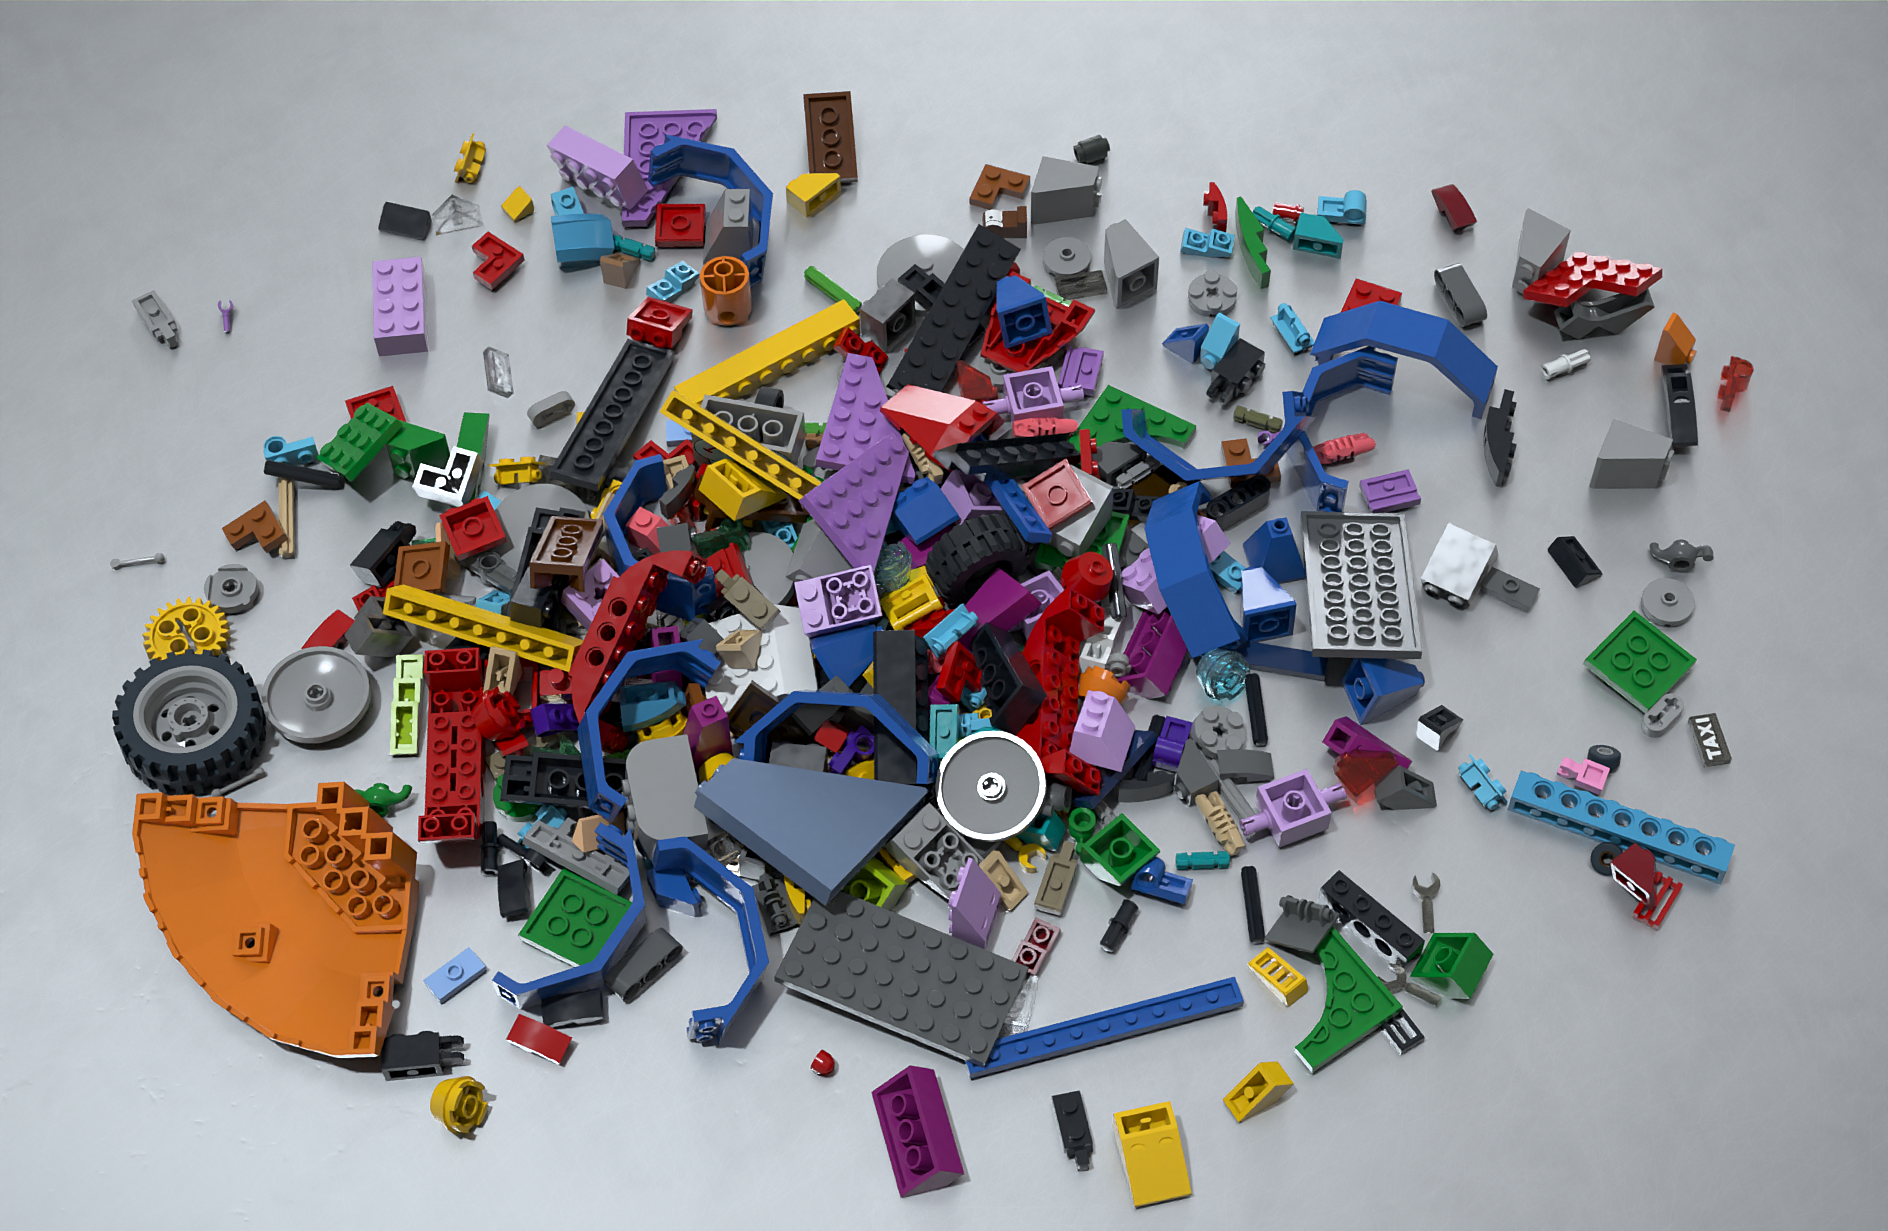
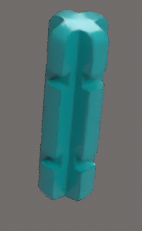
(634, 247)
(1202, 860)

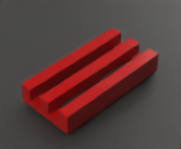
(1667, 883)

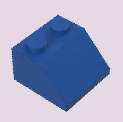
(922, 511)

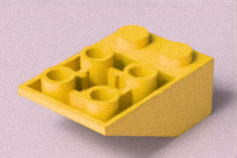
(738, 489)
(1151, 1153)

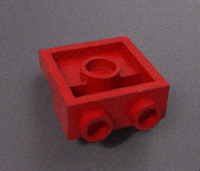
(658, 322)
(472, 528)

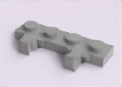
(592, 865)

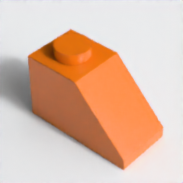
(1675, 343)

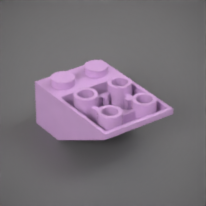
(838, 601)
(974, 906)

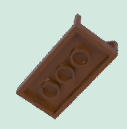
(830, 134)
(784, 511)
(565, 550)

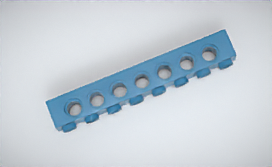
(1604, 828)

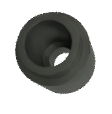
(1091, 149)

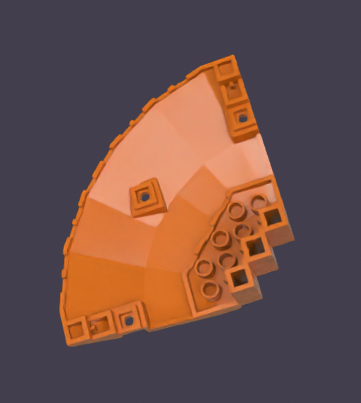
(315, 889)

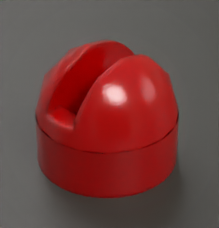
(823, 1063)

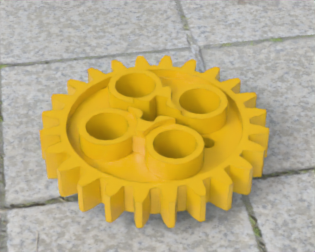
(207, 624)

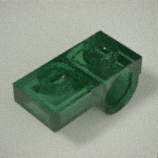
(728, 532)

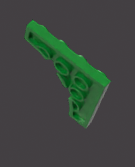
(1107, 426)
(1353, 1005)

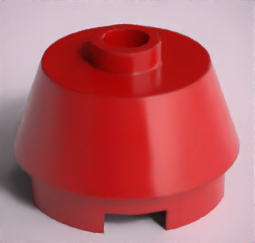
(1089, 575)
(497, 715)

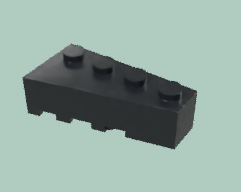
(1007, 677)

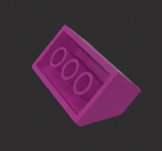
(1154, 655)
(917, 1131)

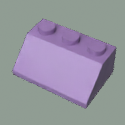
(1102, 732)

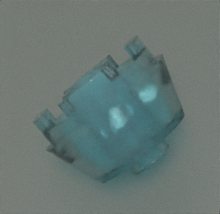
(893, 566)
(1222, 673)

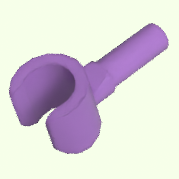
(226, 314)
(1266, 435)

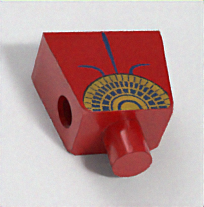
(555, 687)

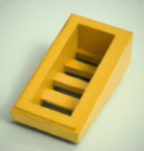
(1288, 991)

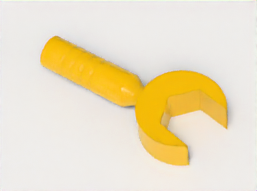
(1026, 852)

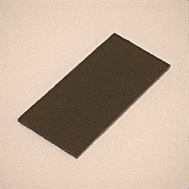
(1156, 484)

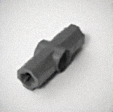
(491, 570)

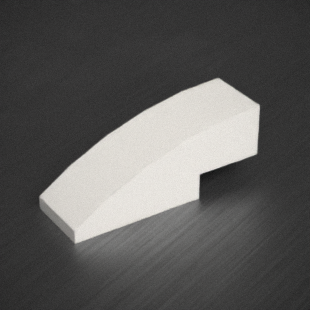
(1102, 645)

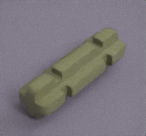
(1257, 419)

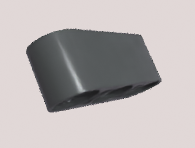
(1460, 294)
(643, 964)

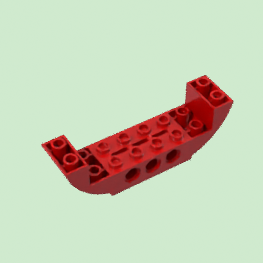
(618, 628)
(1054, 658)
(453, 748)

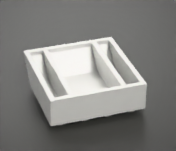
(782, 662)

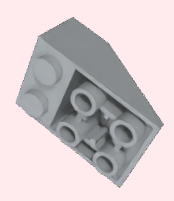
(932, 850)

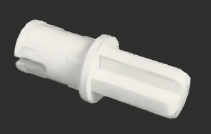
(1565, 363)

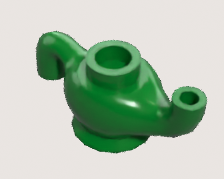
(382, 798)
(1081, 826)

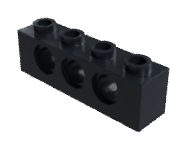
(1371, 921)

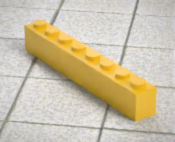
(772, 356)
(738, 445)
(481, 626)

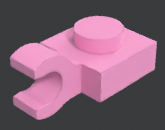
(1588, 775)

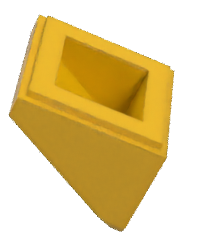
(518, 204)

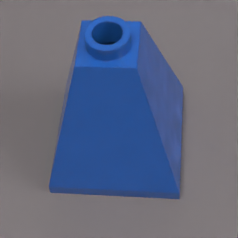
(1021, 312)
(1275, 551)
(1265, 607)
(845, 651)
(1380, 685)

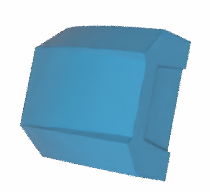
(581, 238)
(649, 703)

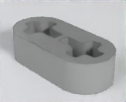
(550, 408)
(1658, 711)

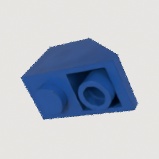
(673, 891)

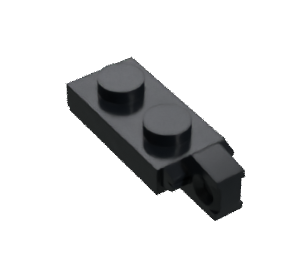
(1073, 1127)

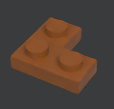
(996, 181)
(1237, 453)
(257, 523)

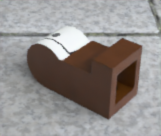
(1007, 223)

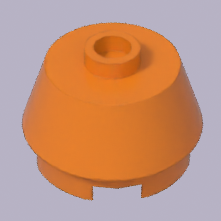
(1102, 680)

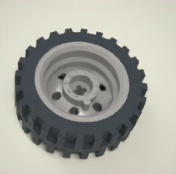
(193, 743)

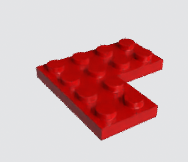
(1584, 272)

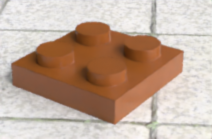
(423, 566)

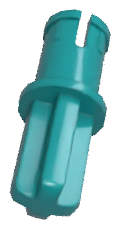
(1274, 223)

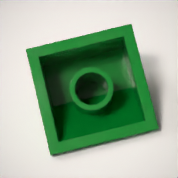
(416, 446)
(1117, 851)
(1452, 964)

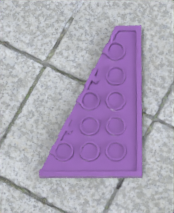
(648, 130)
(856, 417)
(859, 500)

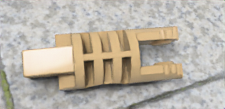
(926, 466)
(1220, 822)

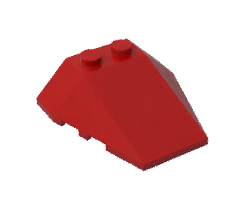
(1065, 325)
(939, 418)

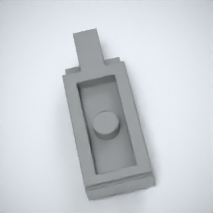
(156, 317)

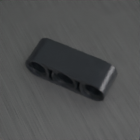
(1245, 495)

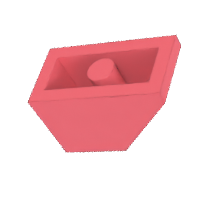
(643, 530)

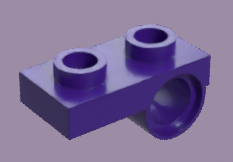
(554, 719)
(1171, 743)
(851, 752)

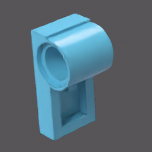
(566, 202)
(1344, 210)
(293, 453)
(1227, 571)

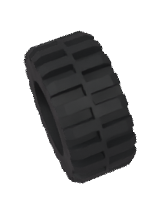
(972, 554)

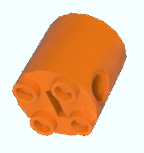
(726, 291)

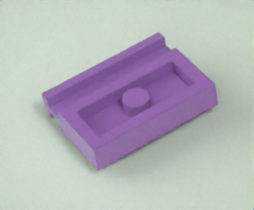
(1081, 367)
(1390, 492)

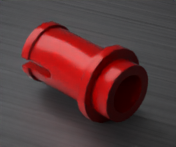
(1288, 211)

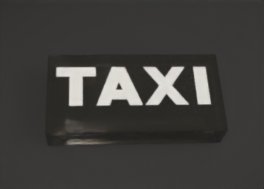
(1709, 740)

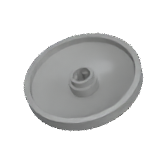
(929, 252)
(517, 513)
(767, 567)
(316, 694)
(991, 786)

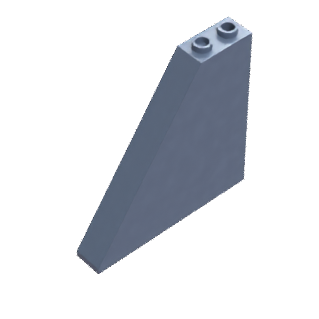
(808, 821)

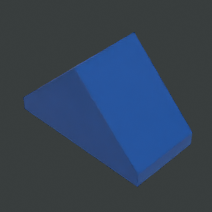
(1187, 341)

